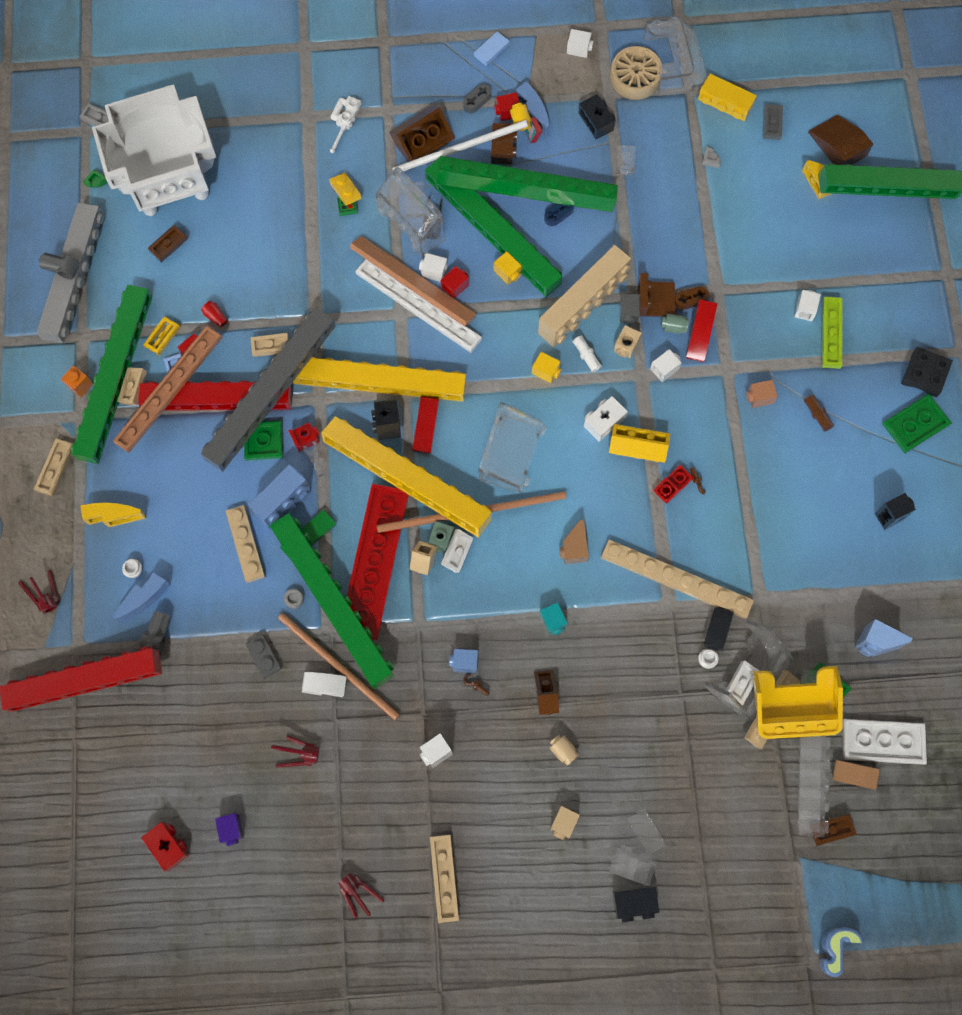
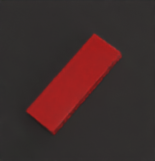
(425, 425)

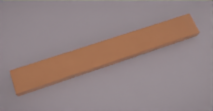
(413, 281)
(167, 389)

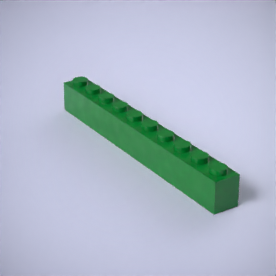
(526, 184)
(504, 237)
(111, 374)
(332, 602)

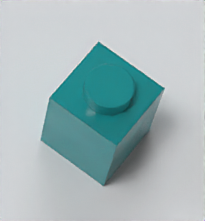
(553, 619)

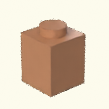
(761, 394)

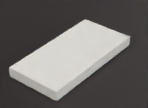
(884, 741)

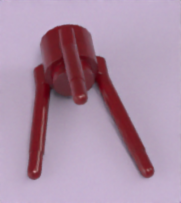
(46, 602)
(308, 753)
(349, 886)

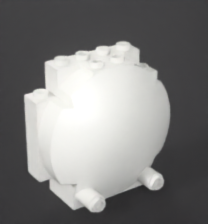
(156, 148)

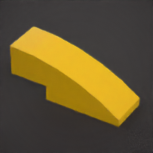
(110, 513)

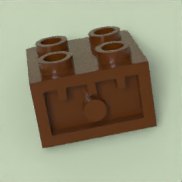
(656, 297)

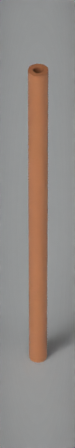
(339, 666)

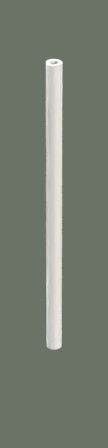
(462, 146)

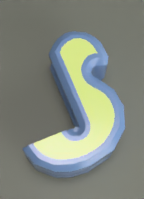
(833, 947)

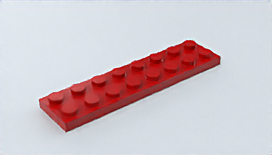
(376, 556)

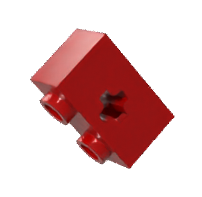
(155, 842)

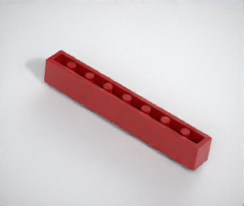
(210, 396)
(80, 680)

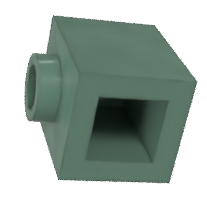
(441, 536)

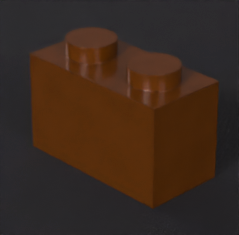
(502, 147)

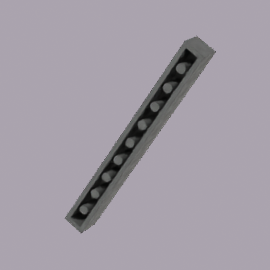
(268, 389)

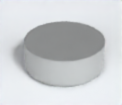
(293, 598)

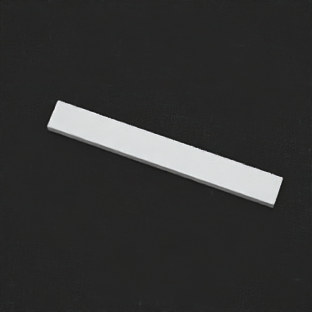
(420, 307)

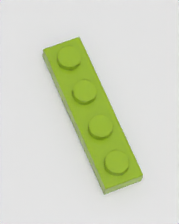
(832, 332)

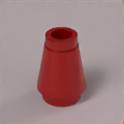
(214, 313)

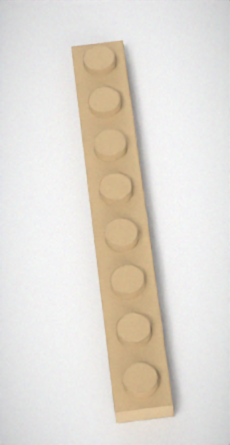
(677, 579)

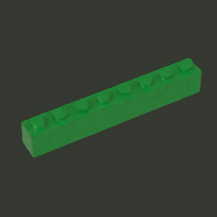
(890, 181)

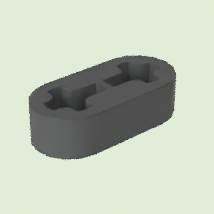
(479, 100)

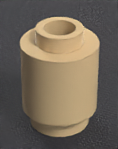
(563, 749)

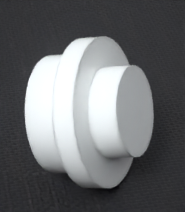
(132, 568)
(708, 658)

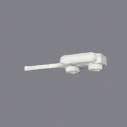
(347, 118)

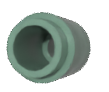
(675, 323)

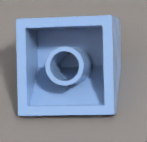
(880, 639)

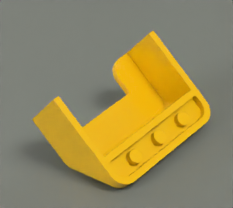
(799, 708)

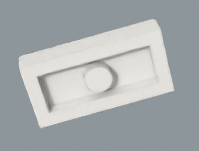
(457, 551)
(742, 682)

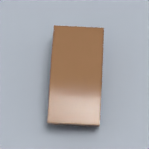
(856, 774)

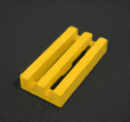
(166, 340)

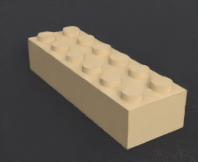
(584, 296)

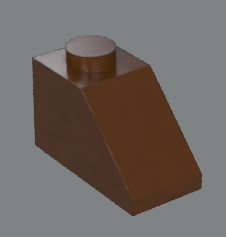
(546, 692)

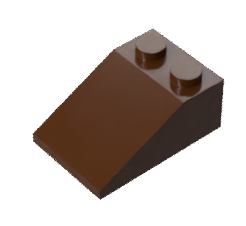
(841, 141)

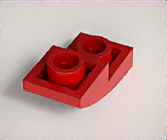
(673, 484)

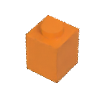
(77, 381)

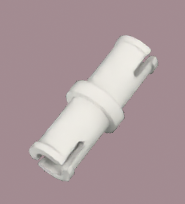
(587, 353)

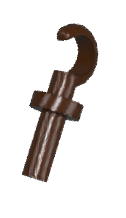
(697, 480)
(477, 685)

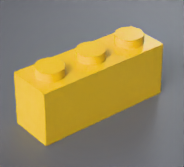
(727, 97)
(639, 443)

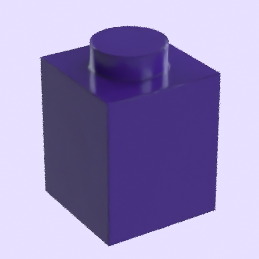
(229, 829)

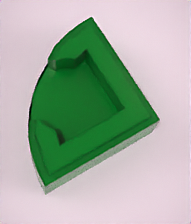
(95, 180)

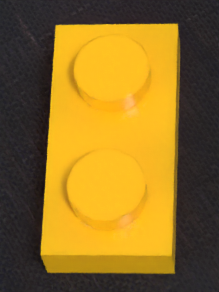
(345, 188)

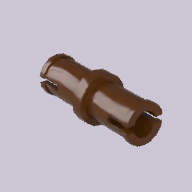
(818, 413)

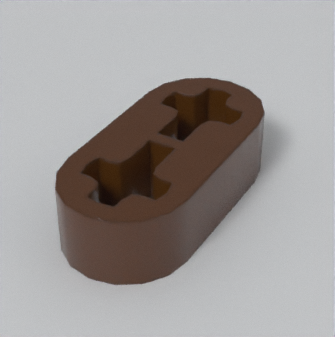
(691, 297)

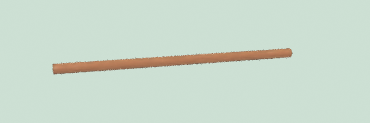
(493, 507)

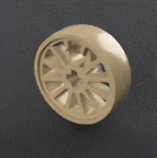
(635, 71)

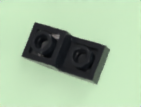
(718, 629)

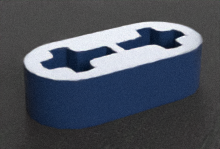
(560, 214)

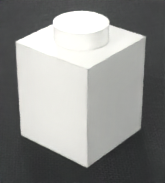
(579, 43)
(433, 267)
(807, 305)
(666, 365)

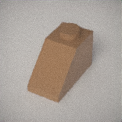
(575, 545)

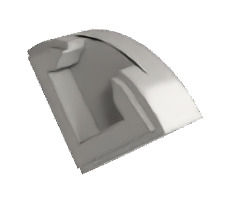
(711, 158)

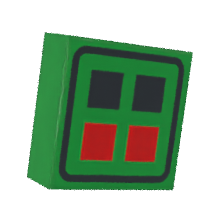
(346, 210)

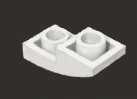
(323, 683)

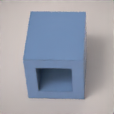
(464, 661)

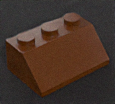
(422, 134)

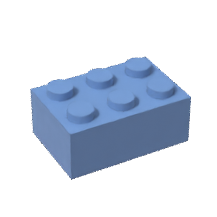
(280, 496)

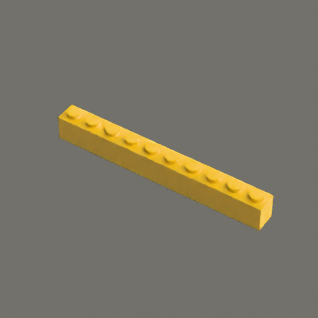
(383, 379)
(407, 476)

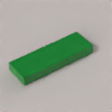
(317, 528)

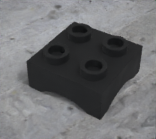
(927, 371)

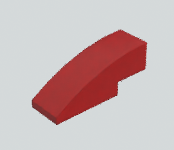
(701, 330)

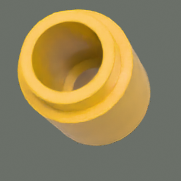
(520, 113)

